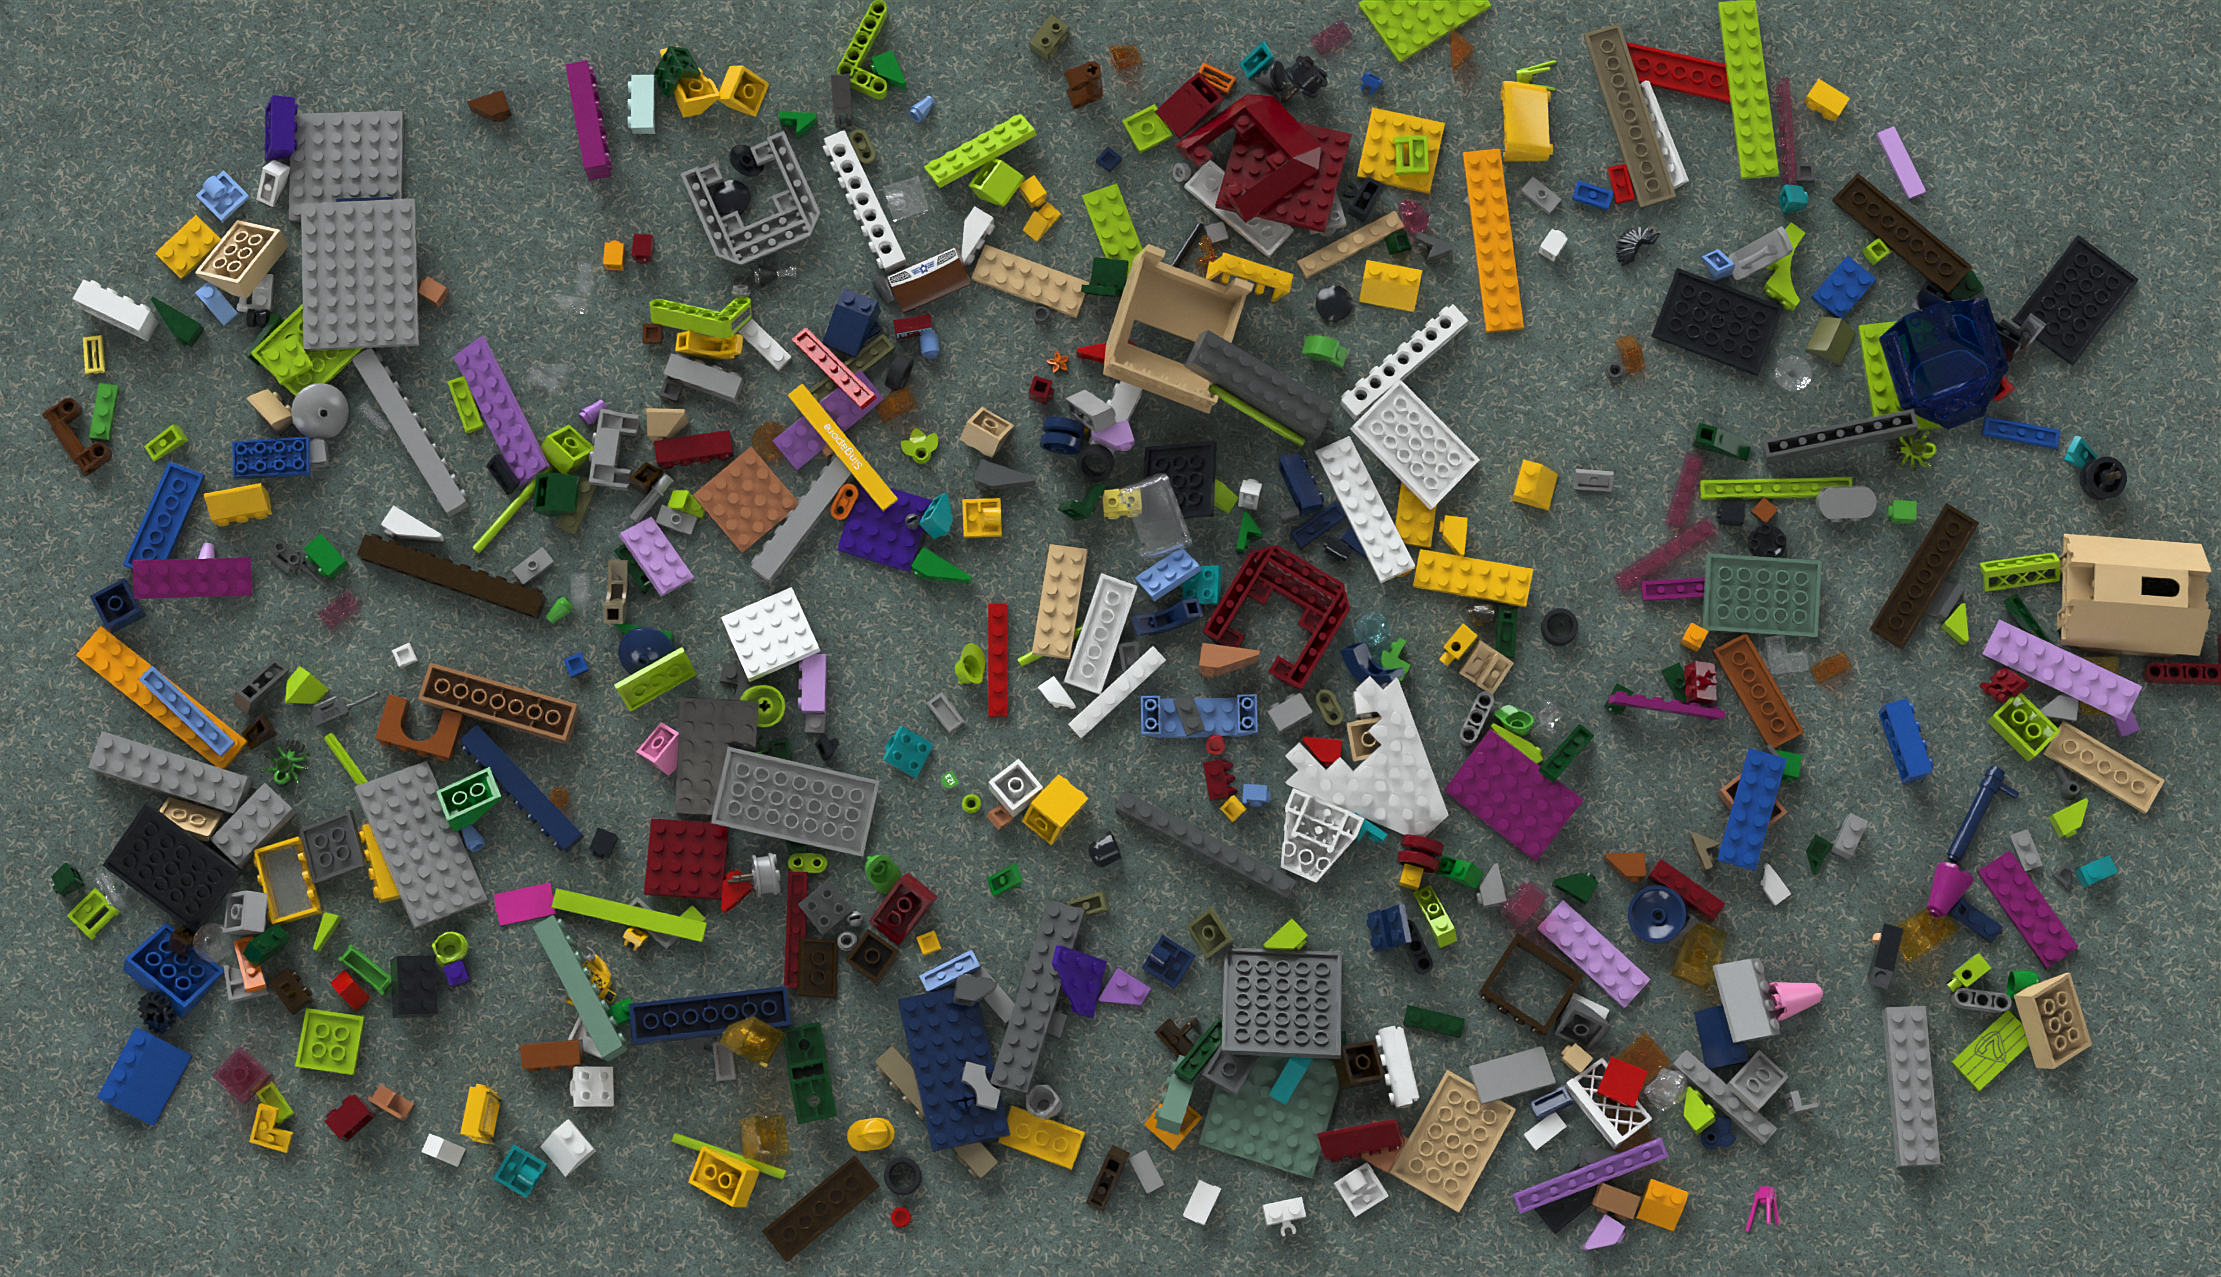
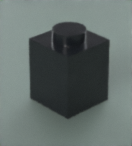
(1731, 514)
(603, 843)

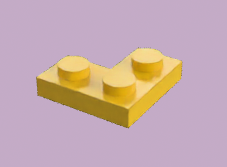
(265, 1132)

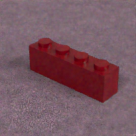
(694, 448)
(1691, 893)

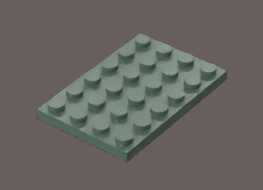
(1761, 595)

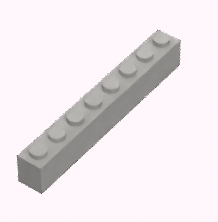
(801, 521)

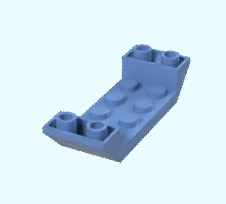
(1219, 716)

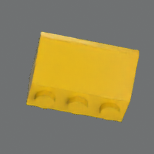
(1390, 286)
(238, 504)

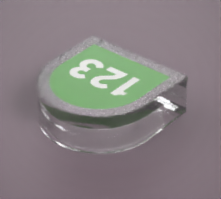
(949, 780)

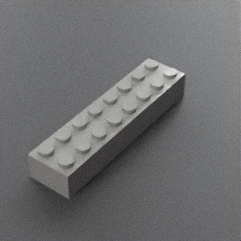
(169, 773)
(1911, 1086)

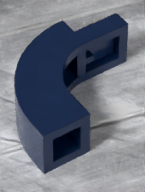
(1169, 619)
(1362, 665)

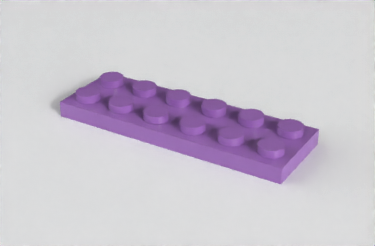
(801, 440)

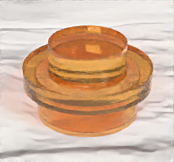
(559, 796)

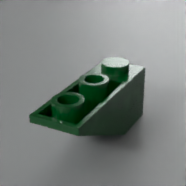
(1721, 442)

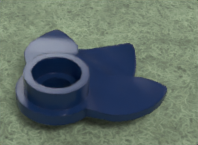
(1720, 1132)

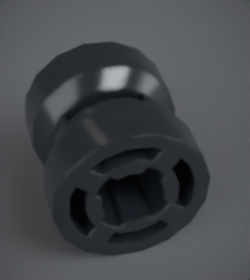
(257, 318)

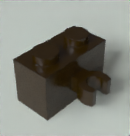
(291, 991)

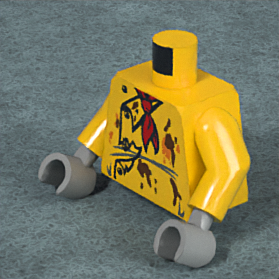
(601, 977)

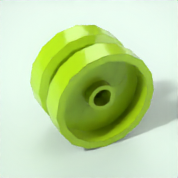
(773, 704)

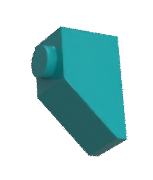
(1792, 199)
(937, 517)
(2096, 871)

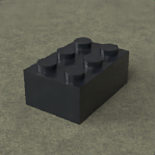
(413, 986)

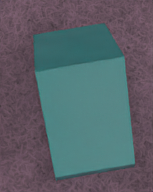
(1257, 60)

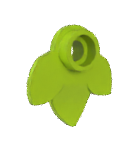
(920, 443)

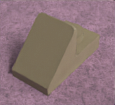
(1701, 845)

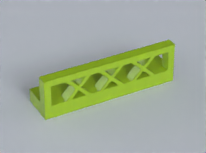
(2024, 565)

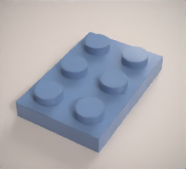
(1168, 574)

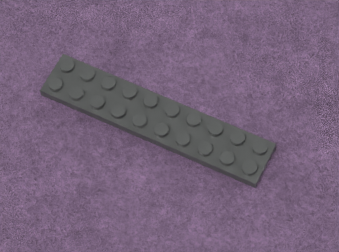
(1036, 1000)

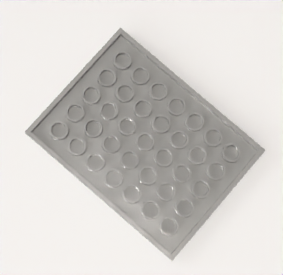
(359, 274)

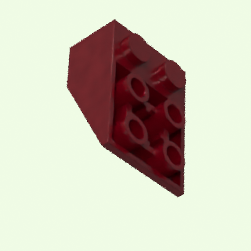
(1190, 105)

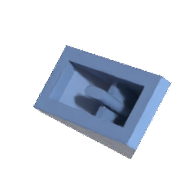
(1718, 265)

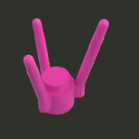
(1766, 1196)

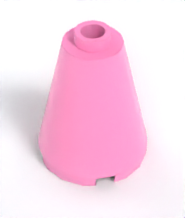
(1793, 997)

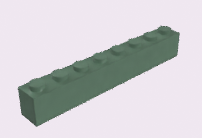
(580, 988)

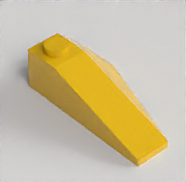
(694, 95)

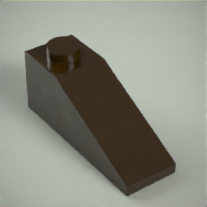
(1107, 1177)

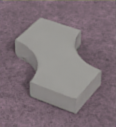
(976, 1079)

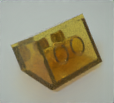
(753, 1040)

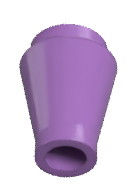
(591, 413)

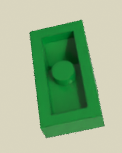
(803, 120)
(1248, 528)
(1005, 880)

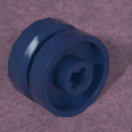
(1062, 435)

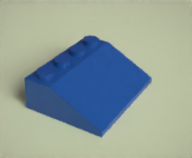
(177, 978)
(144, 1076)

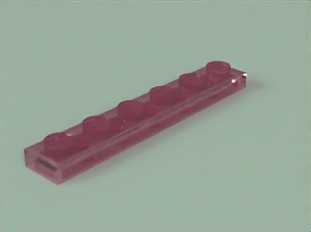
(1786, 127)
(1665, 554)

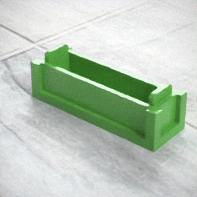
(367, 970)

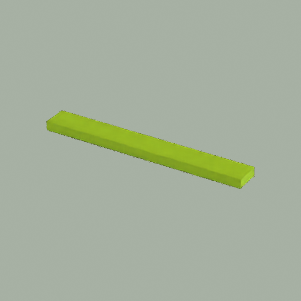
(1768, 488)
(629, 915)

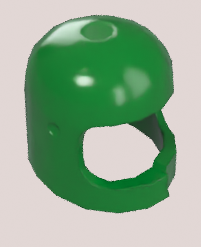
(2020, 979)

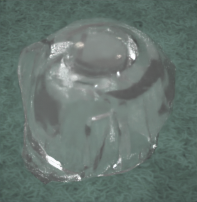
(1667, 1089)

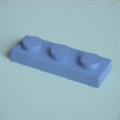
(949, 971)

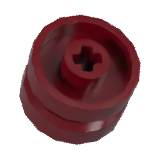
(1420, 852)

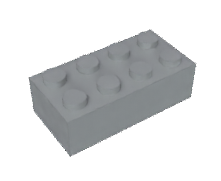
(253, 825)

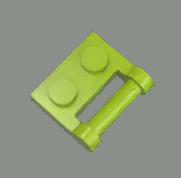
(1417, 155)
(89, 909)

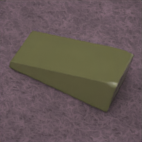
(1092, 903)

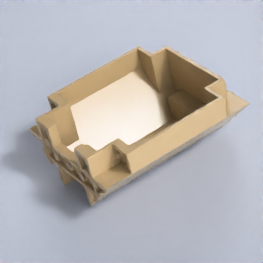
(2105, 602)

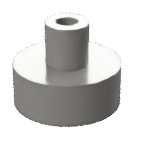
(1182, 172)

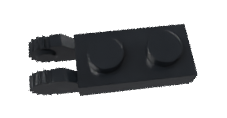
(841, 97)

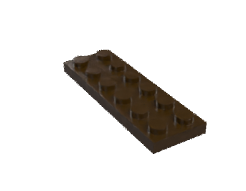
(820, 1208)

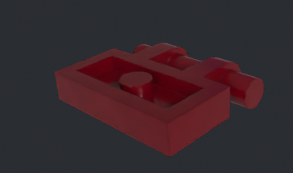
(2008, 682)

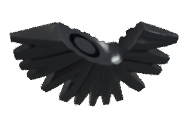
(1632, 242)

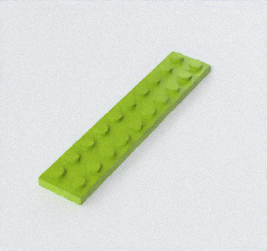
(1748, 89)

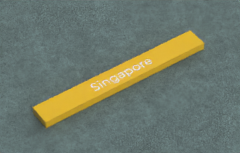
(842, 447)

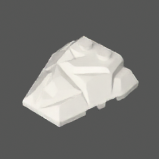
(1315, 834)

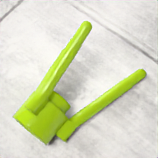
(1525, 74)

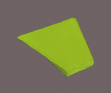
(304, 688)

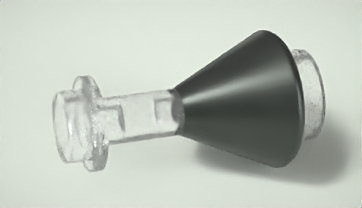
(765, 275)

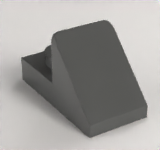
(1438, 248)

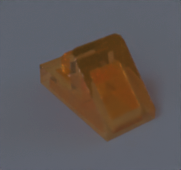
(1207, 247)
(1831, 668)

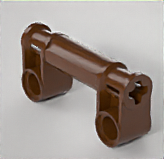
(1084, 84)
(71, 442)

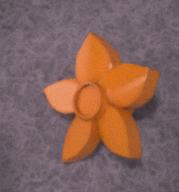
(1058, 362)

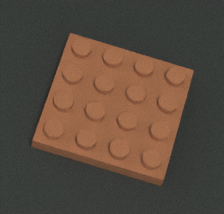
(746, 499)

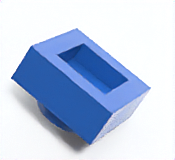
(576, 665)

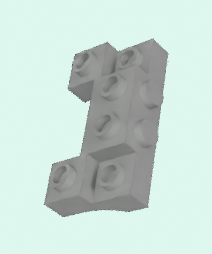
(607, 448)

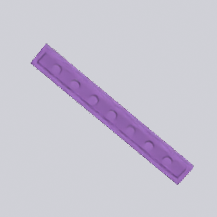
(1590, 1175)

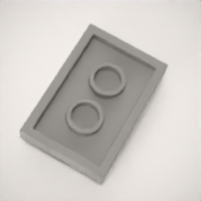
(1757, 1081)

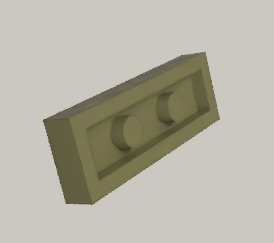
(571, 522)

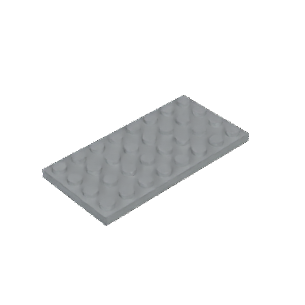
(795, 802)
(420, 845)

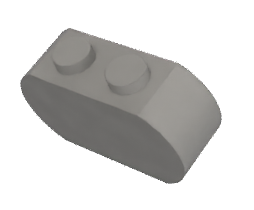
(1846, 502)

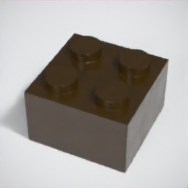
(872, 957)
(1359, 1065)

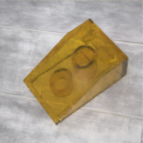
(1698, 953)

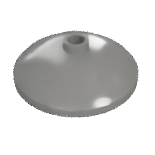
(311, 402)

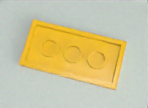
(1043, 1138)

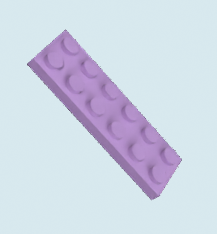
(1593, 954)

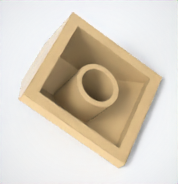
(665, 423)

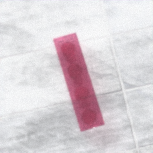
(1684, 490)

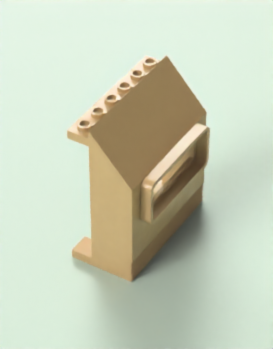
(1178, 305)

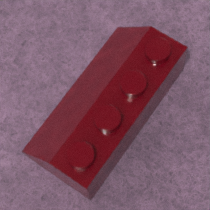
(1361, 1139)

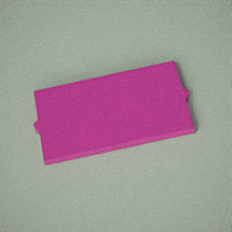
(524, 904)

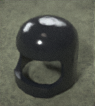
(1105, 851)

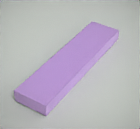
(1901, 163)

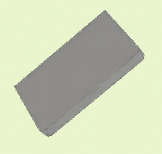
(1794, 1104)

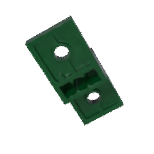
(809, 1073)

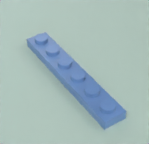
(187, 711)

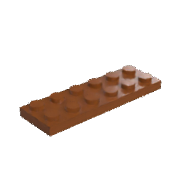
(1758, 691)

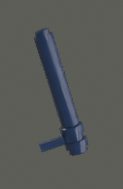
(1988, 787)

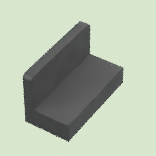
(1945, 600)

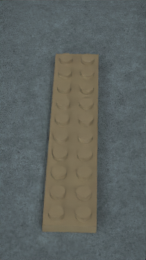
(1629, 116)

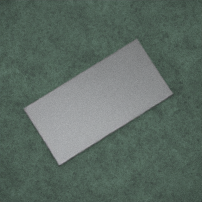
(1512, 1075)

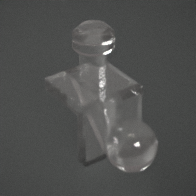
(1547, 718)

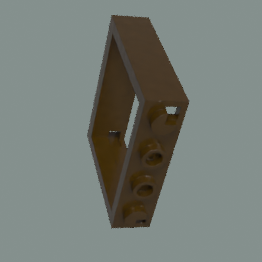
(1505, 1007)

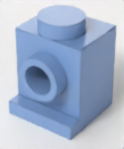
(1255, 795)

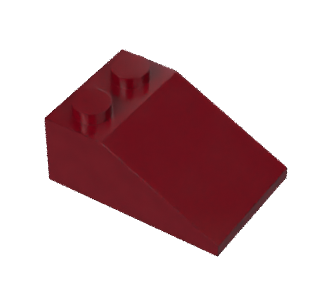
(903, 908)

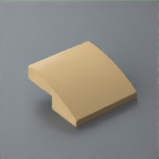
(1486, 667)

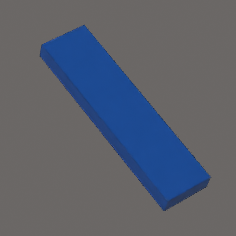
(2020, 432)

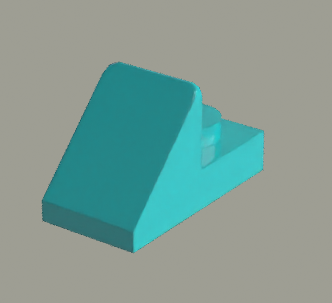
(2079, 452)
(1373, 832)

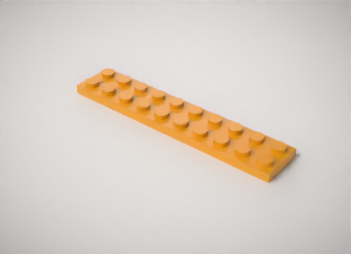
(1493, 240)
(124, 668)

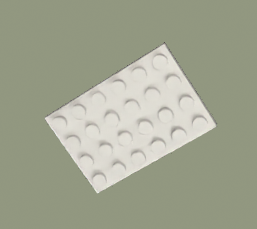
(1414, 444)

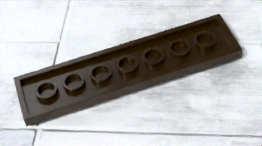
(1902, 234)
(1924, 576)

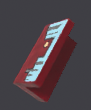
(912, 326)

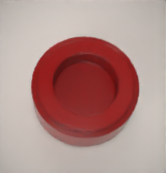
(1215, 744)
(900, 1217)

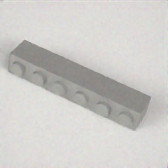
(1723, 1098)

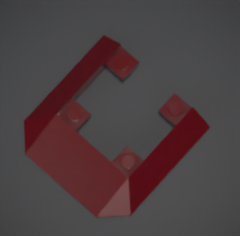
(1291, 165)
(1297, 581)

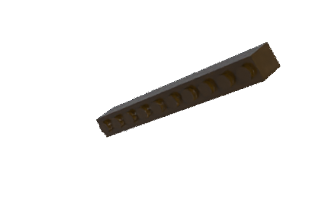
(452, 576)

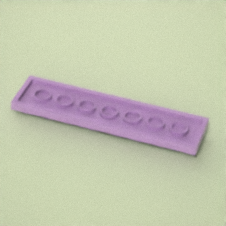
(2062, 670)

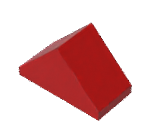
(350, 990)

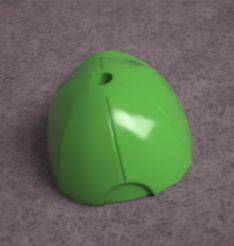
(1515, 720)

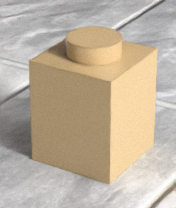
(1575, 1058)

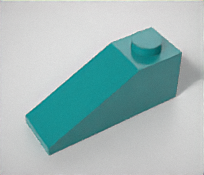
(1289, 1078)

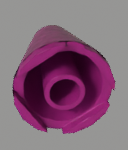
(1947, 888)

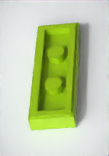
(465, 405)

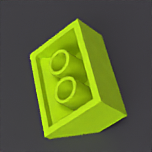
(2023, 726)

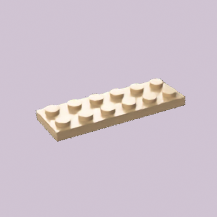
(1029, 281)
(1060, 601)
(2104, 767)

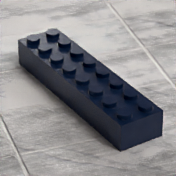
(705, 1014)

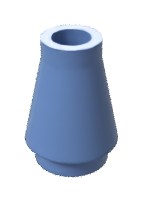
(920, 110)
(473, 839)

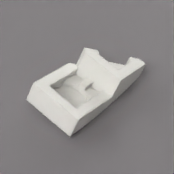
(1056, 694)

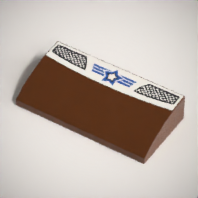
(929, 280)

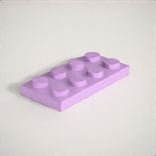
(656, 556)

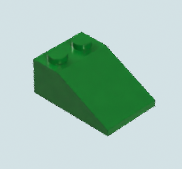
(469, 799)

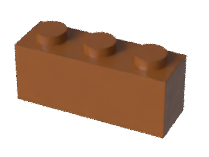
(552, 1055)

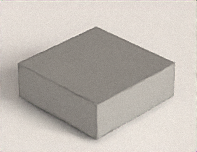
(1217, 232)

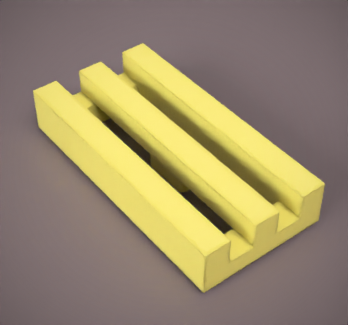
(95, 370)

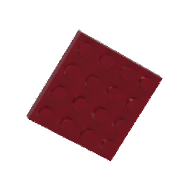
(686, 859)

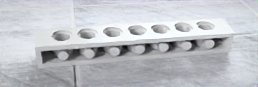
(840, 143)
(1450, 315)

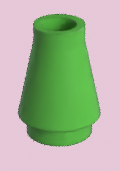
(559, 610)

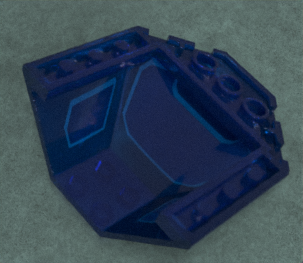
(1946, 361)

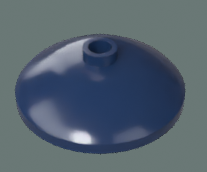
(643, 643)
(1650, 903)

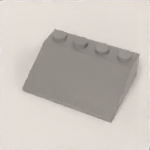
(1746, 1000)

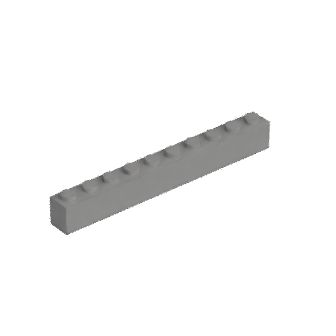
(410, 432)

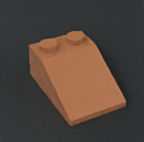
(1223, 659)

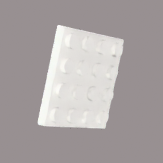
(770, 634)

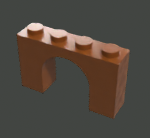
(440, 745)

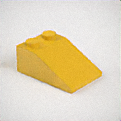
(724, 1177)

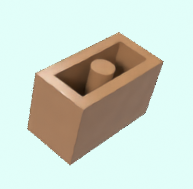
(1615, 1200)

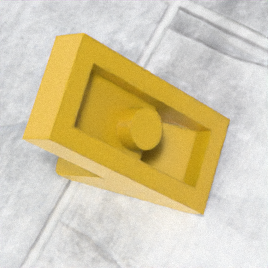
(1041, 221)

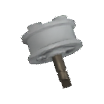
(763, 875)

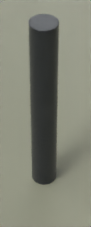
(1186, 246)

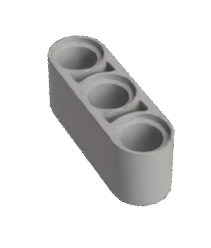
(1482, 712)
(1989, 997)

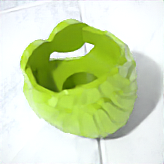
(450, 949)

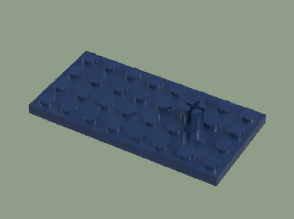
(940, 1042)

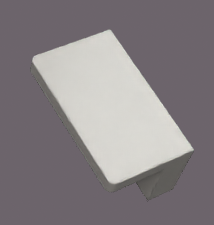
(1201, 1202)

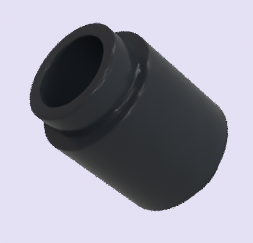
(1337, 548)

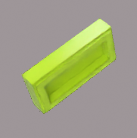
(271, 1096)

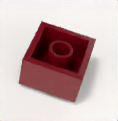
(349, 1117)

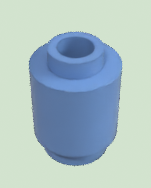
(929, 344)

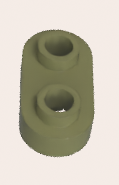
(863, 147)
(1329, 708)

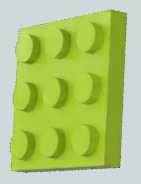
(330, 1041)

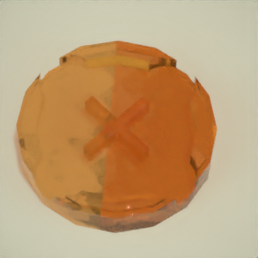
(763, 438)

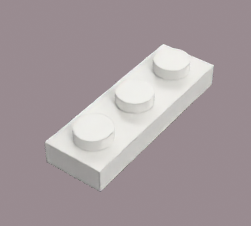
(765, 345)

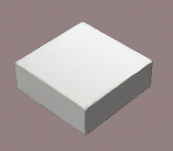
(404, 655)

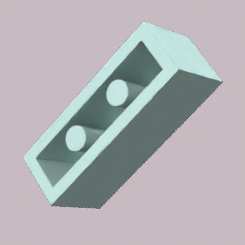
(642, 104)

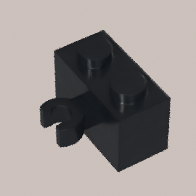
(1364, 199)

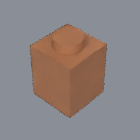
(432, 292)

